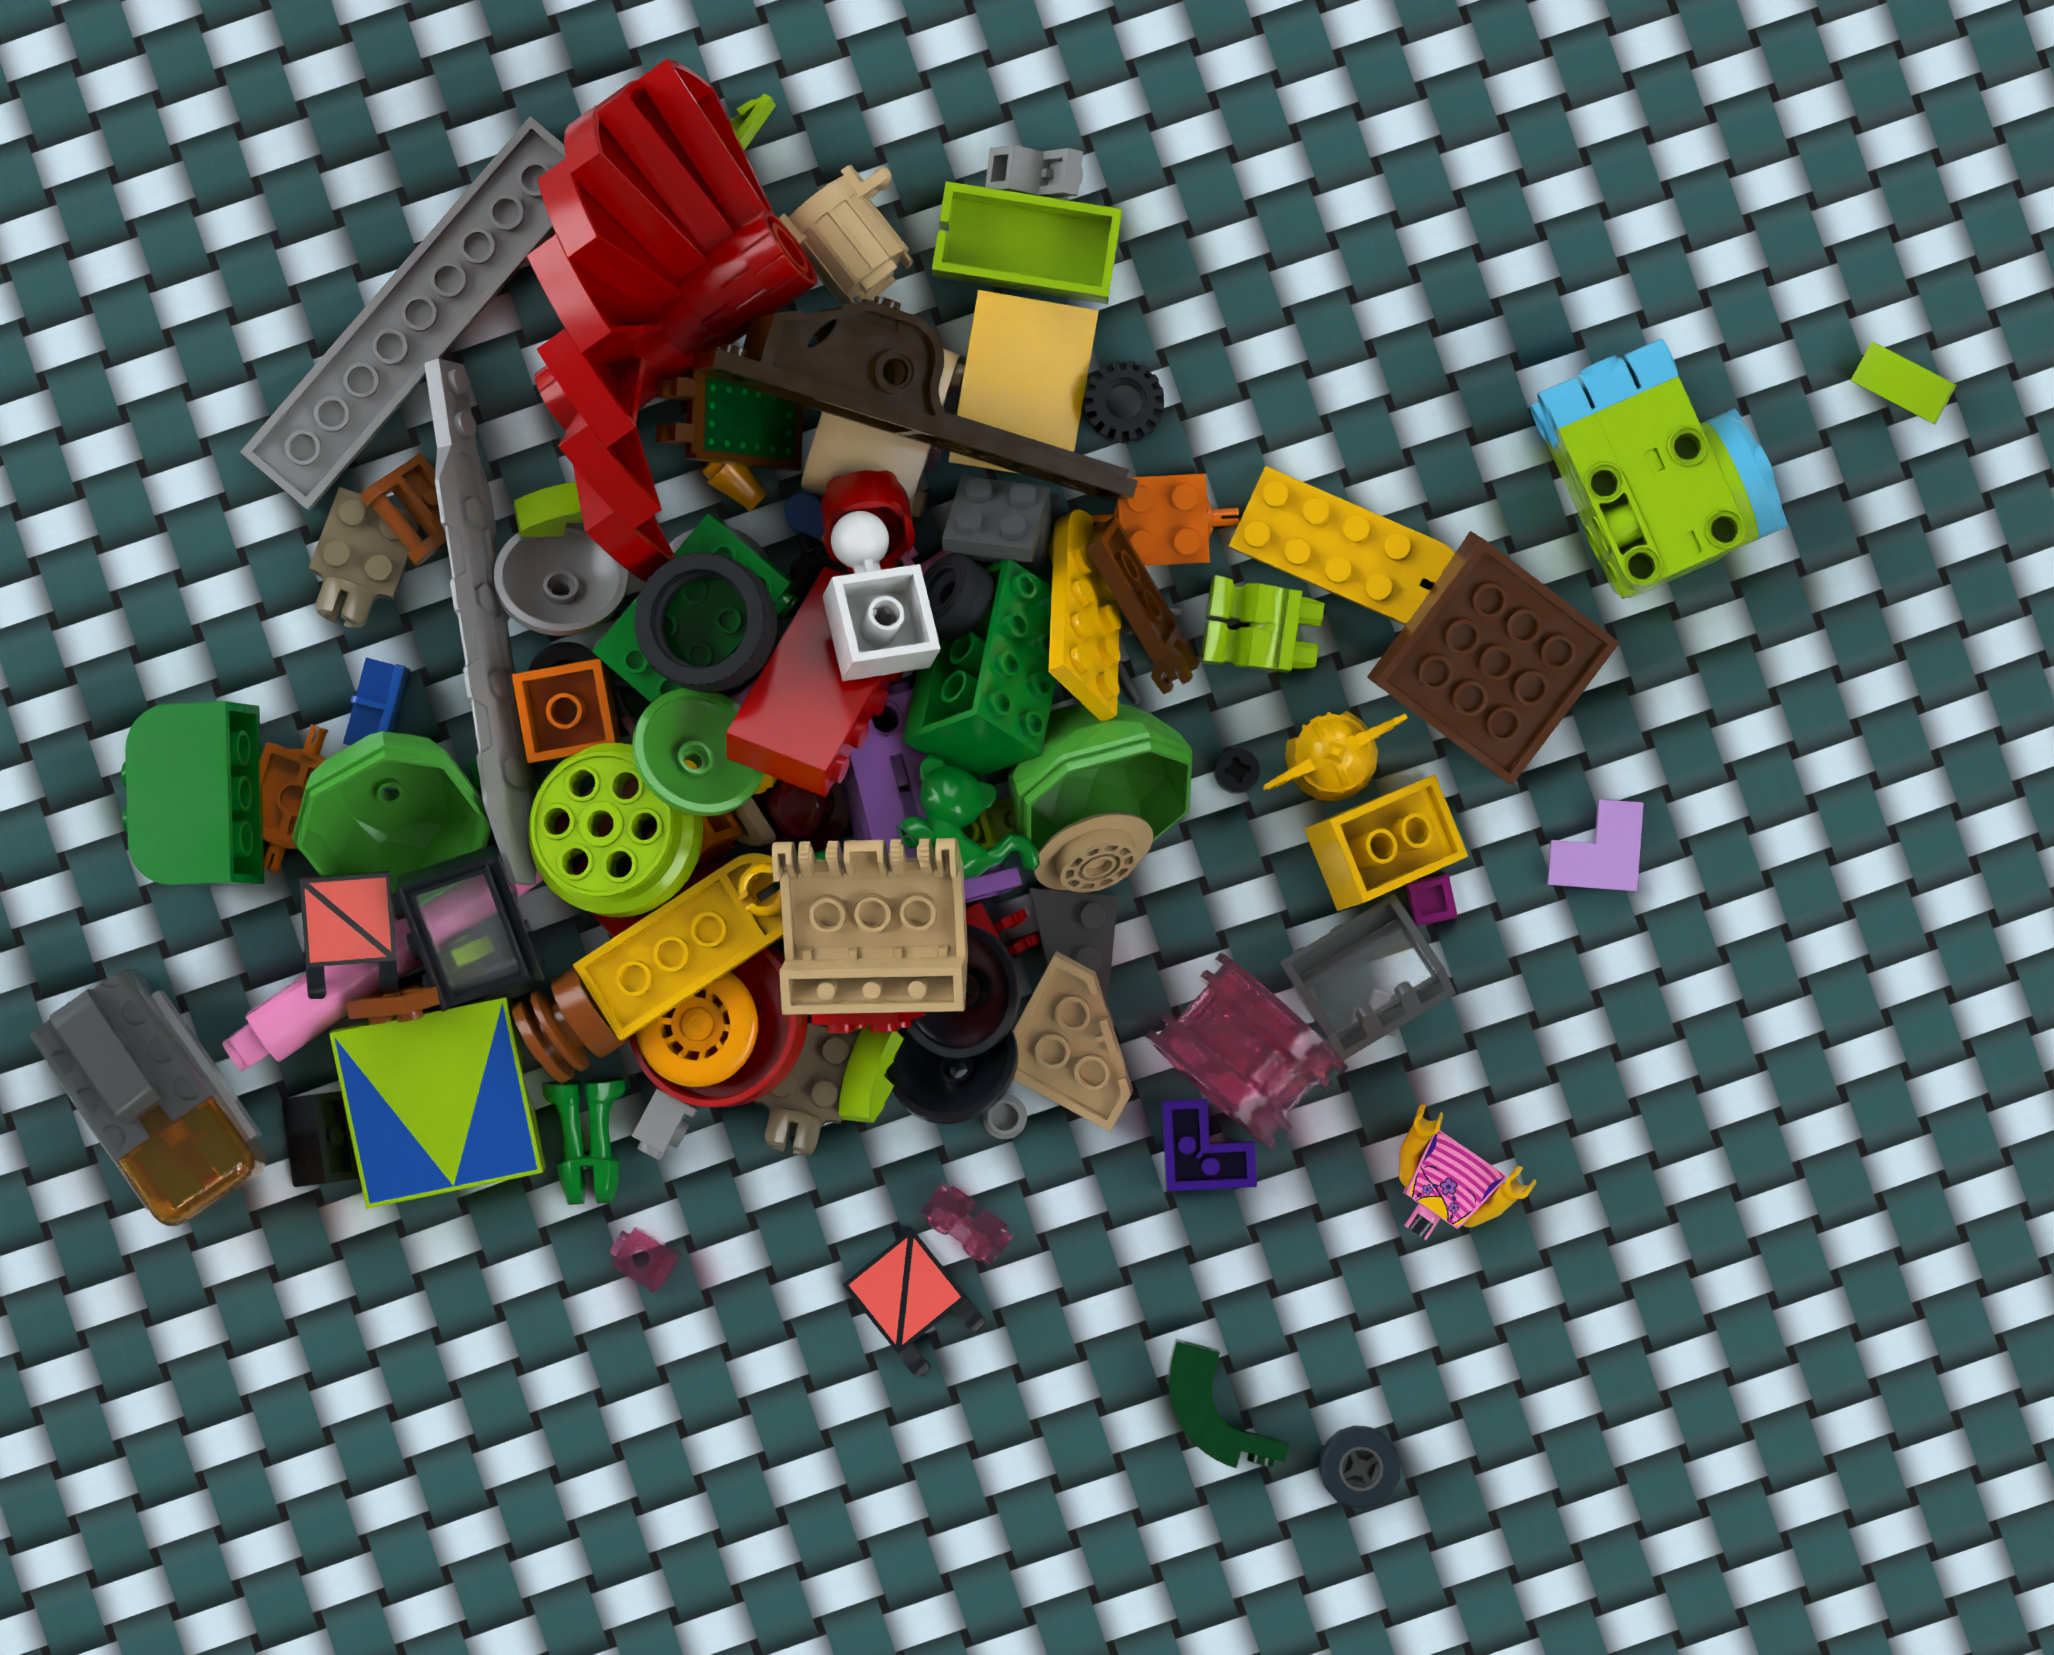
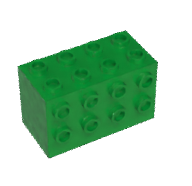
(705, 616)

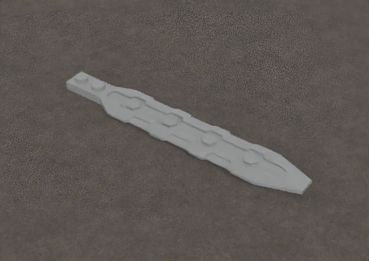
(470, 535)

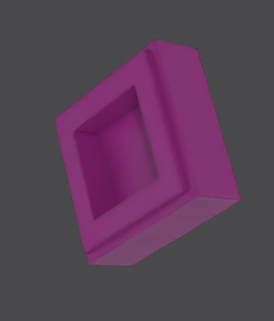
(1431, 900)

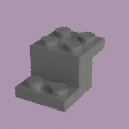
(1001, 521)

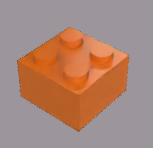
(566, 709)

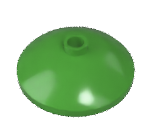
(692, 728)

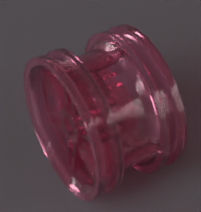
(1246, 1051)

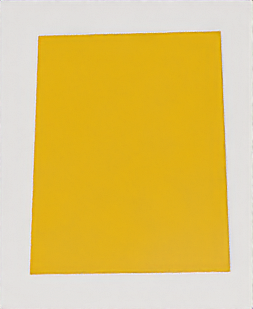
(1026, 369)

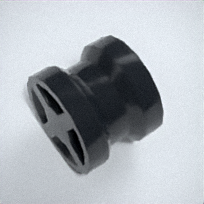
(1231, 779)

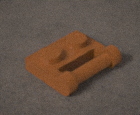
(416, 490)

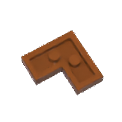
(405, 1004)

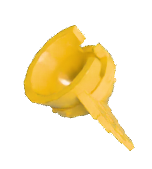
(1333, 756)

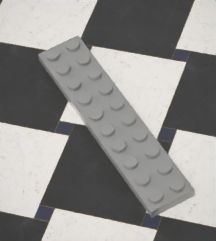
(410, 321)

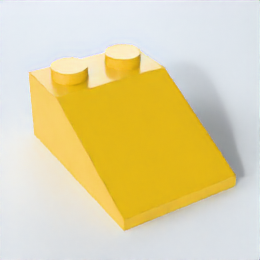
(1386, 843)

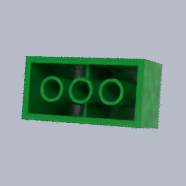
(195, 794)

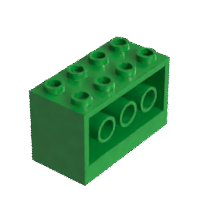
(992, 689)

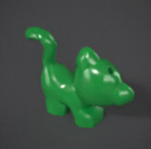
(952, 801)

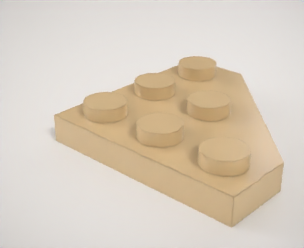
(1071, 1045)

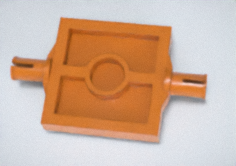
(1170, 519)
(283, 782)

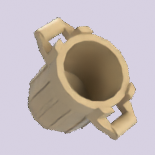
(849, 237)

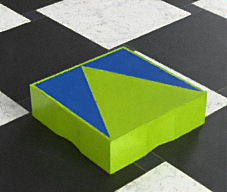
(438, 1101)

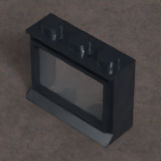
(467, 927)

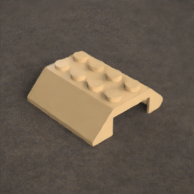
(872, 927)

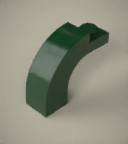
(1190, 1392)

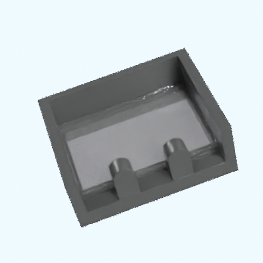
(1368, 977)

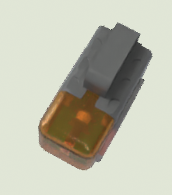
(152, 1097)

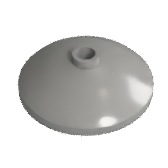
(537, 568)

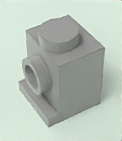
(662, 1124)

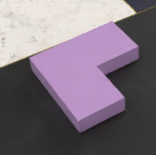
(1607, 862)

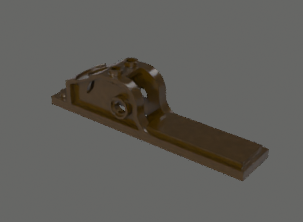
(848, 381)

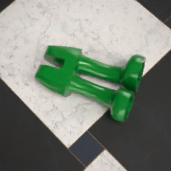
(606, 1168)

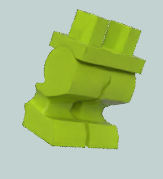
(1272, 629)

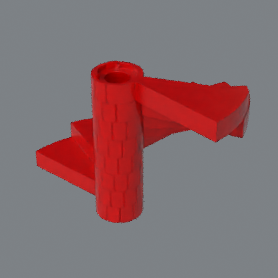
(650, 262)

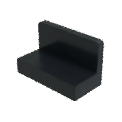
(319, 1139)

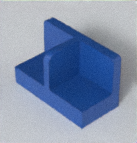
(376, 700)

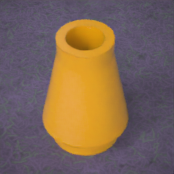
(736, 483)

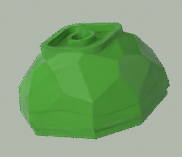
(1099, 768)
(360, 828)

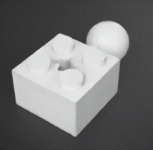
(895, 597)

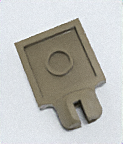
(357, 560)
(809, 1091)

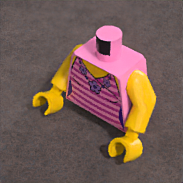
(1451, 1180)

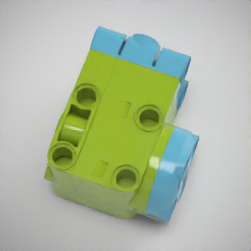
(1650, 477)

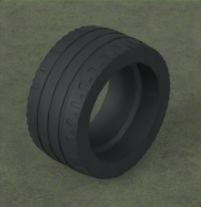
(659, 595)

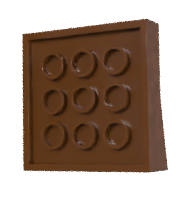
(1493, 658)

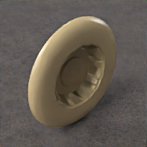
(1094, 852)

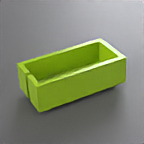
(1026, 242)

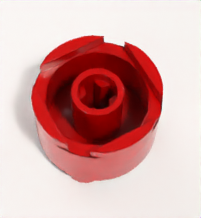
(874, 493)

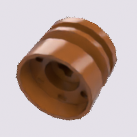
(562, 1028)

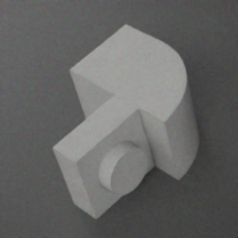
(1035, 171)

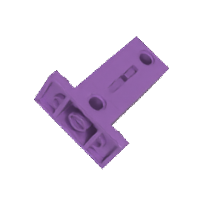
(885, 790)

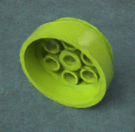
(658, 864)

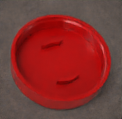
(774, 1052)

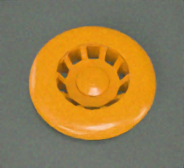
(700, 1026)

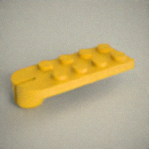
(1339, 546)
(1083, 619)
(684, 945)

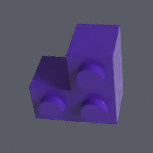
(1194, 1161)

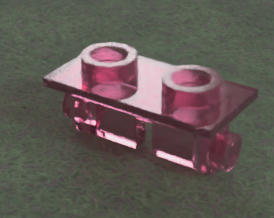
(981, 1238)

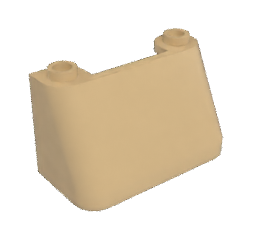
(850, 447)

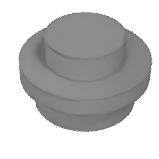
(1005, 1118)

